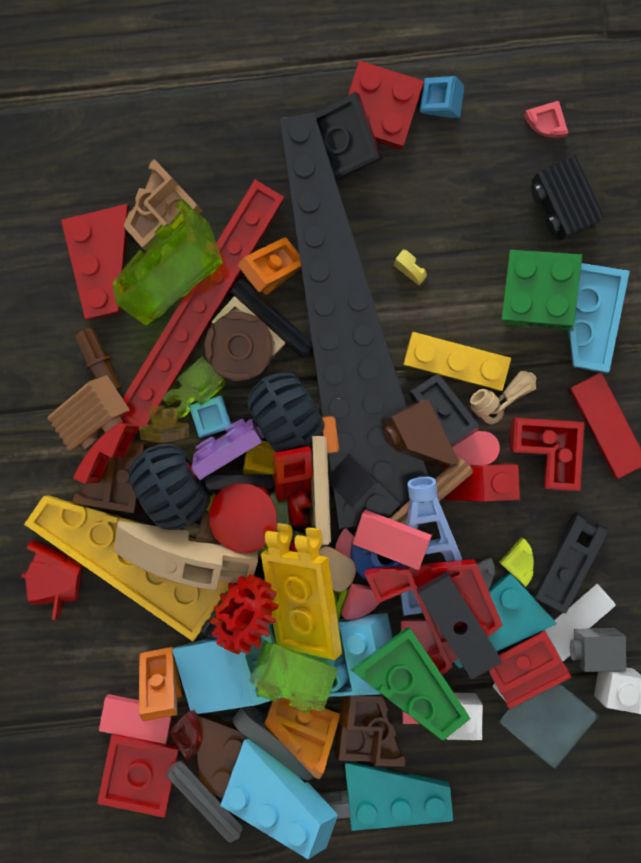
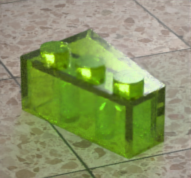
(169, 268)

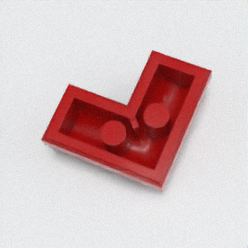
(559, 441)

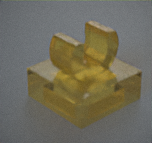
(164, 426)

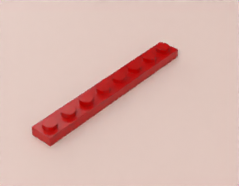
(201, 304)

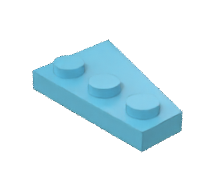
(597, 317)

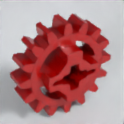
(244, 614)

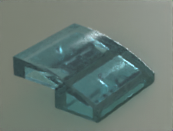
(550, 722)

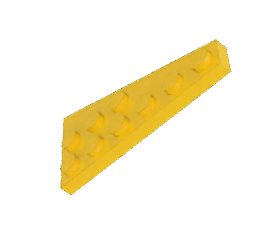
(90, 540)

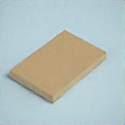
(320, 489)

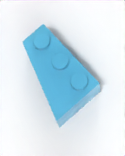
(278, 802)

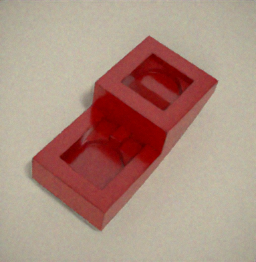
(112, 444)
(292, 472)

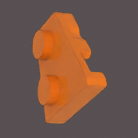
(303, 733)

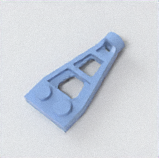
(425, 490)

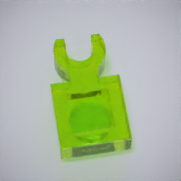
(198, 384)

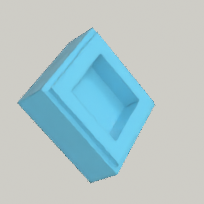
(210, 417)

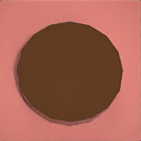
(239, 346)

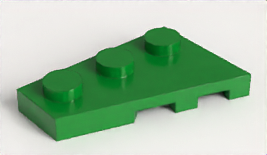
(414, 684)

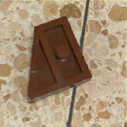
(114, 488)
(218, 753)

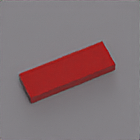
(607, 425)

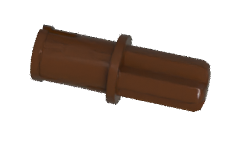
(95, 356)

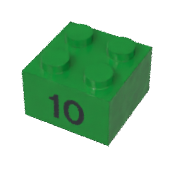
(542, 290)

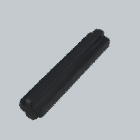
(272, 318)

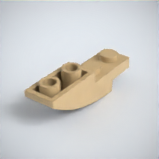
(180, 560)

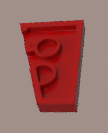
(97, 257)

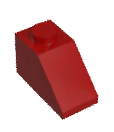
(488, 483)

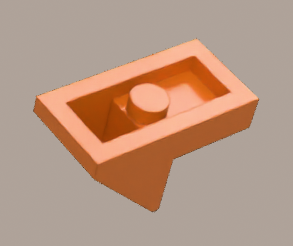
(271, 265)
(158, 684)

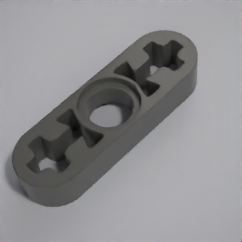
(251, 724)

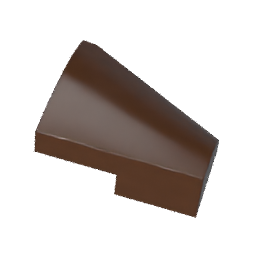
(366, 732)

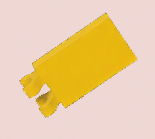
(304, 593)

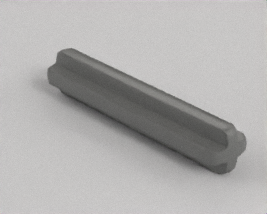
(204, 801)

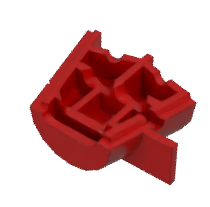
(52, 577)

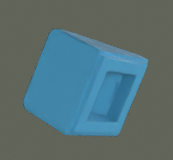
(442, 96)

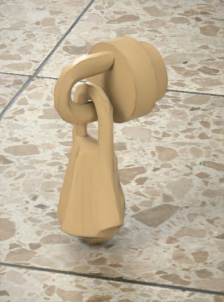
(486, 402)

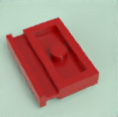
(529, 670)

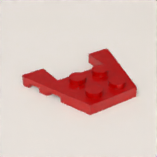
(395, 580)

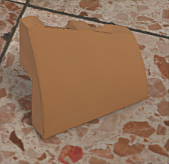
(155, 206)

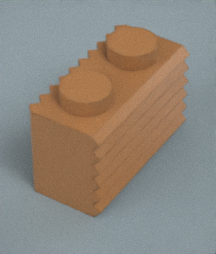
(89, 413)

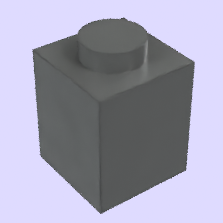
(599, 649)

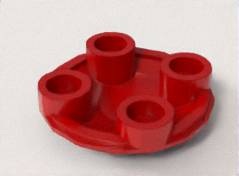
(242, 516)

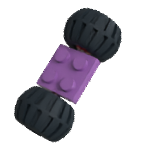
(173, 486)

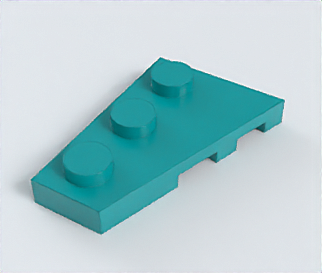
(518, 612)
(394, 799)

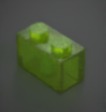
(292, 676)

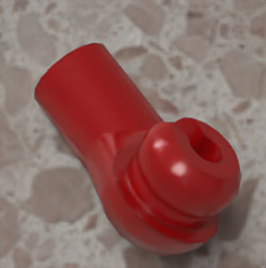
(295, 506)

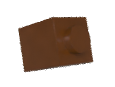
(419, 434)

